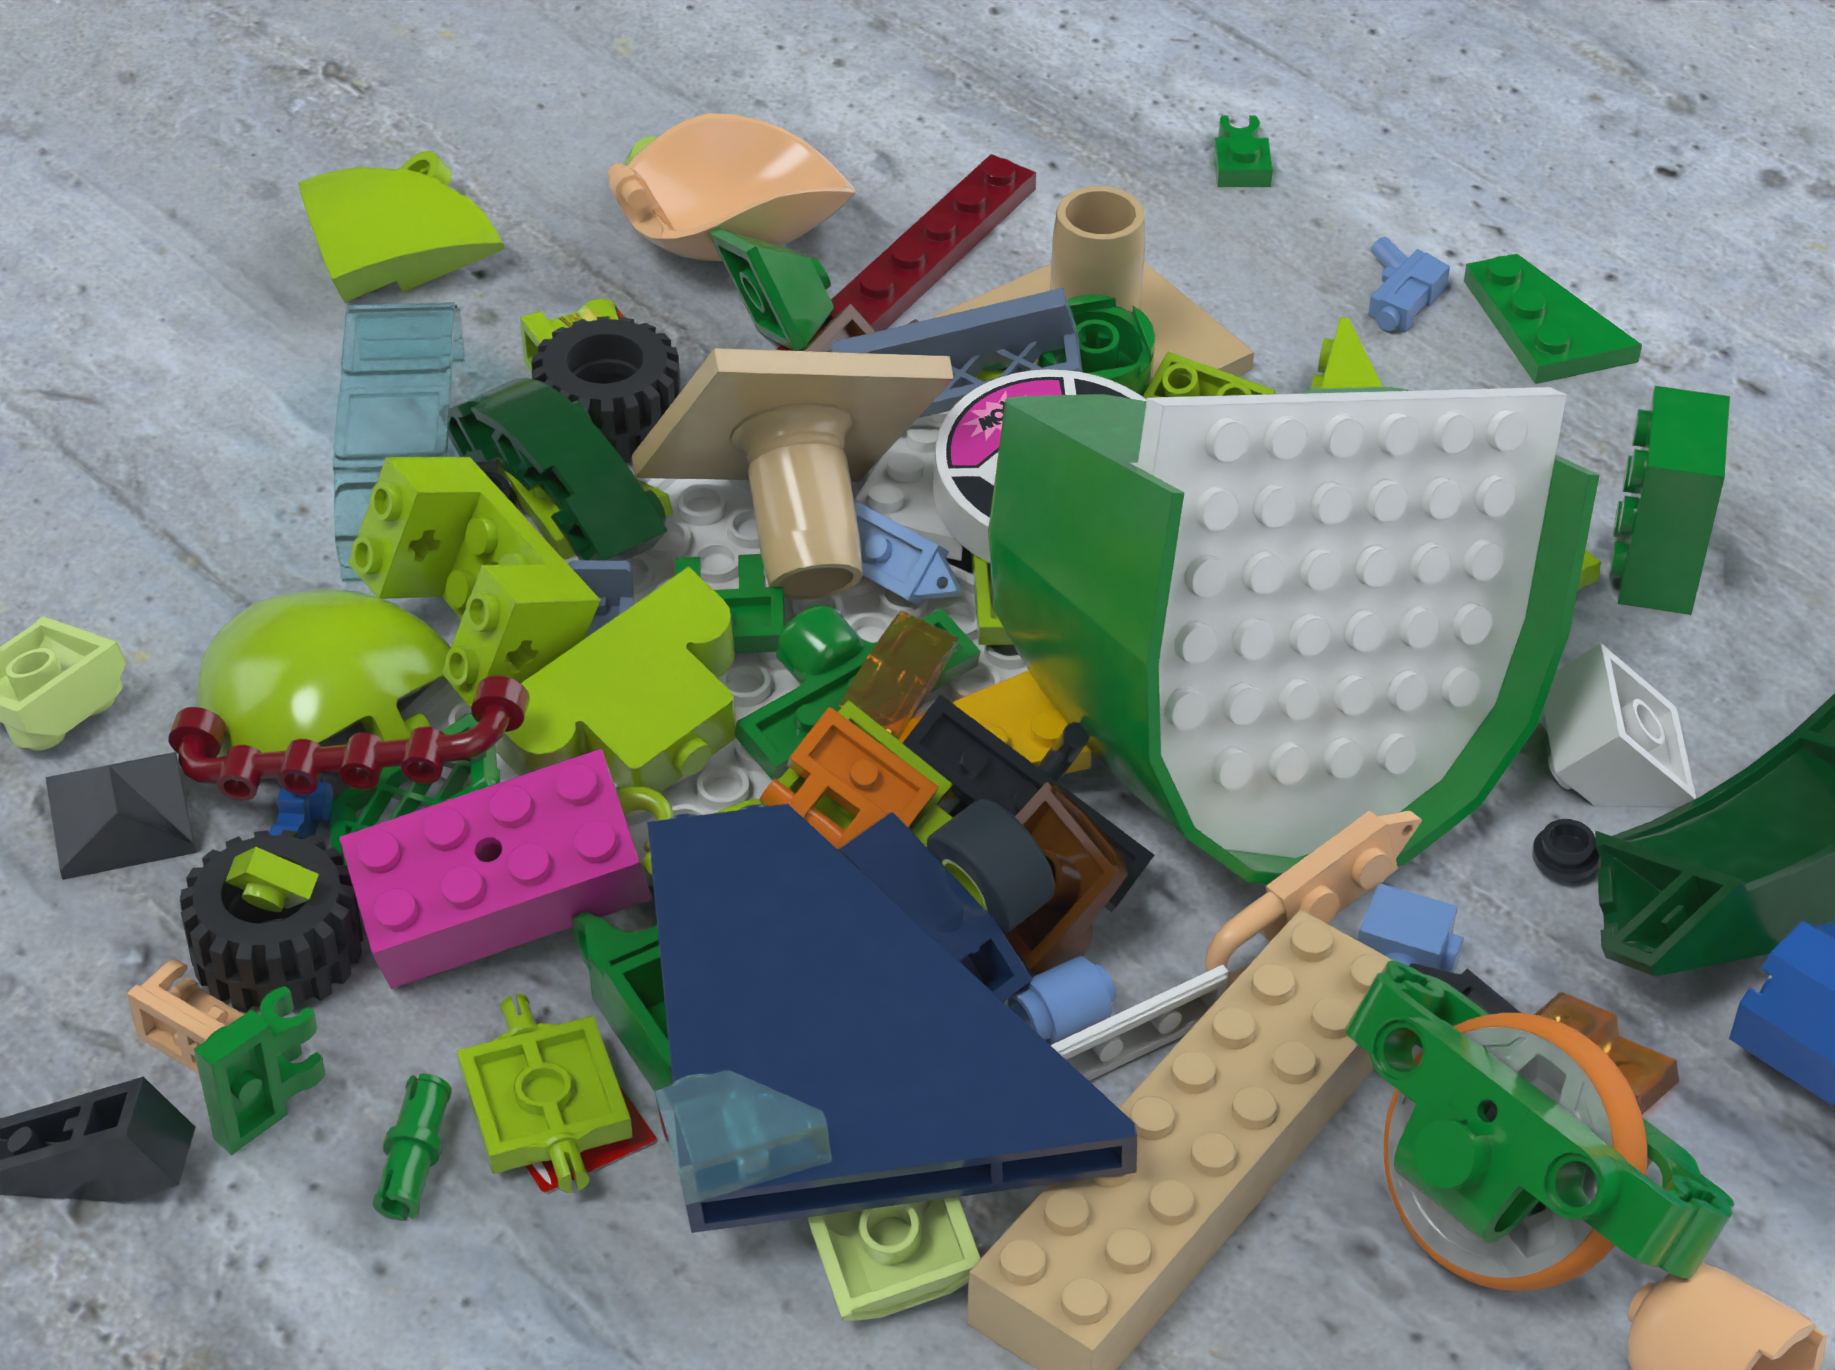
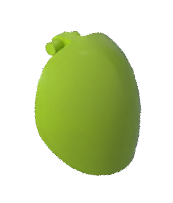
(317, 668)

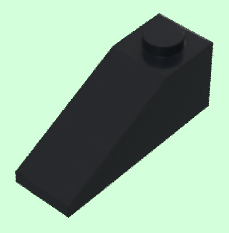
(96, 1145)

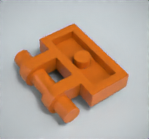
(856, 774)

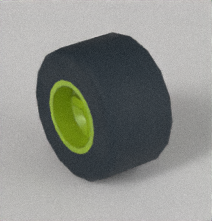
(995, 862)

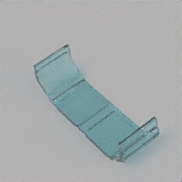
(389, 401)

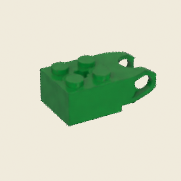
(628, 991)

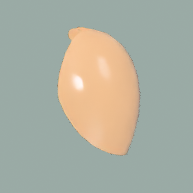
(728, 177)

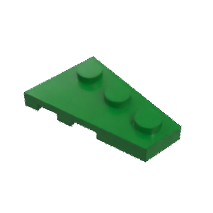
(1545, 323)

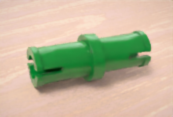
(412, 1147)

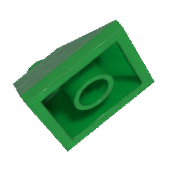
(777, 286)

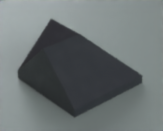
(119, 815)

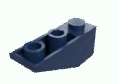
(937, 902)

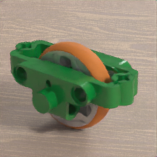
(1523, 1144)

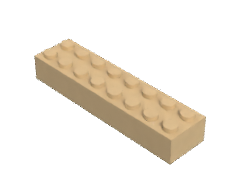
(1214, 1135)

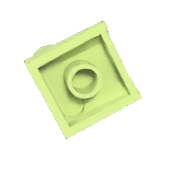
(55, 681)
(894, 1256)

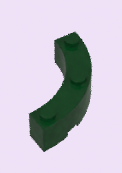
(557, 447)

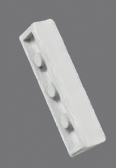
(1143, 1026)

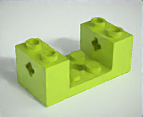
(457, 537)

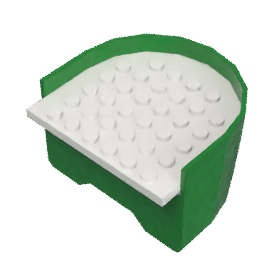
(1292, 598)

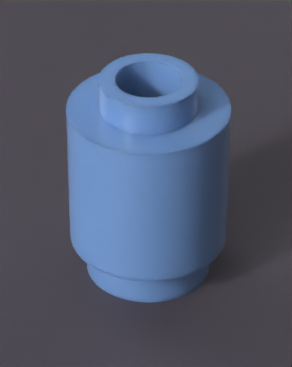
(1065, 999)

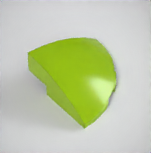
(393, 228)

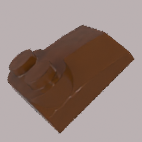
(1085, 877)

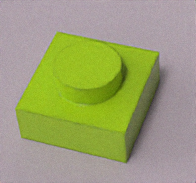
(270, 880)

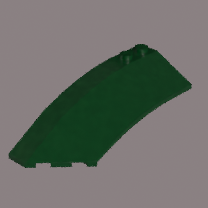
(1730, 866)

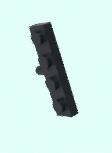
(992, 770)

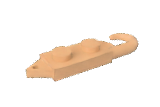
(1320, 882)

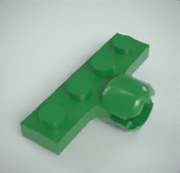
(824, 659)

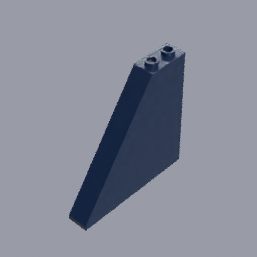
(840, 999)

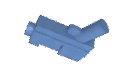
(1406, 286)

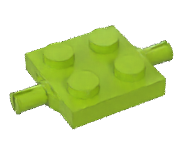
(543, 1094)

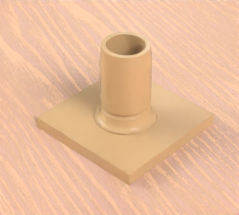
(1102, 252)
(800, 436)

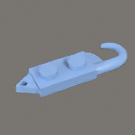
(903, 559)

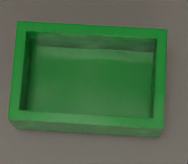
(1672, 499)

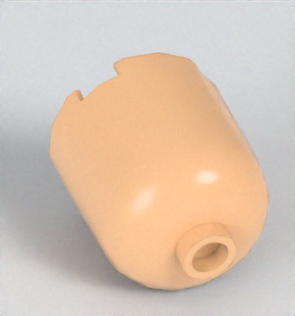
(1718, 1325)

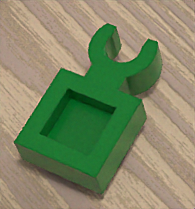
(1241, 156)

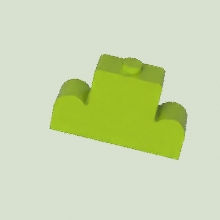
(637, 691)

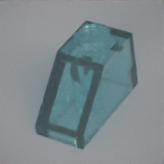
(736, 1133)

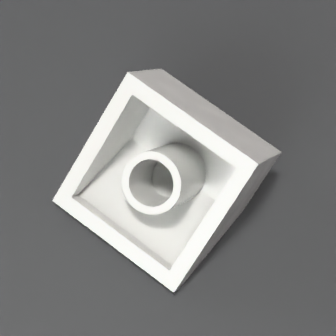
(1615, 735)

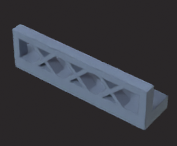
(997, 333)

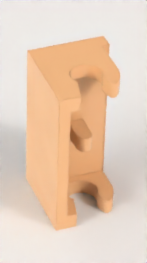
(178, 1018)

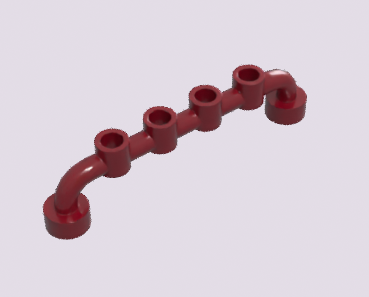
(199, 735)

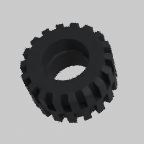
(617, 372)
(251, 959)

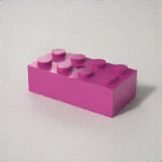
(494, 869)

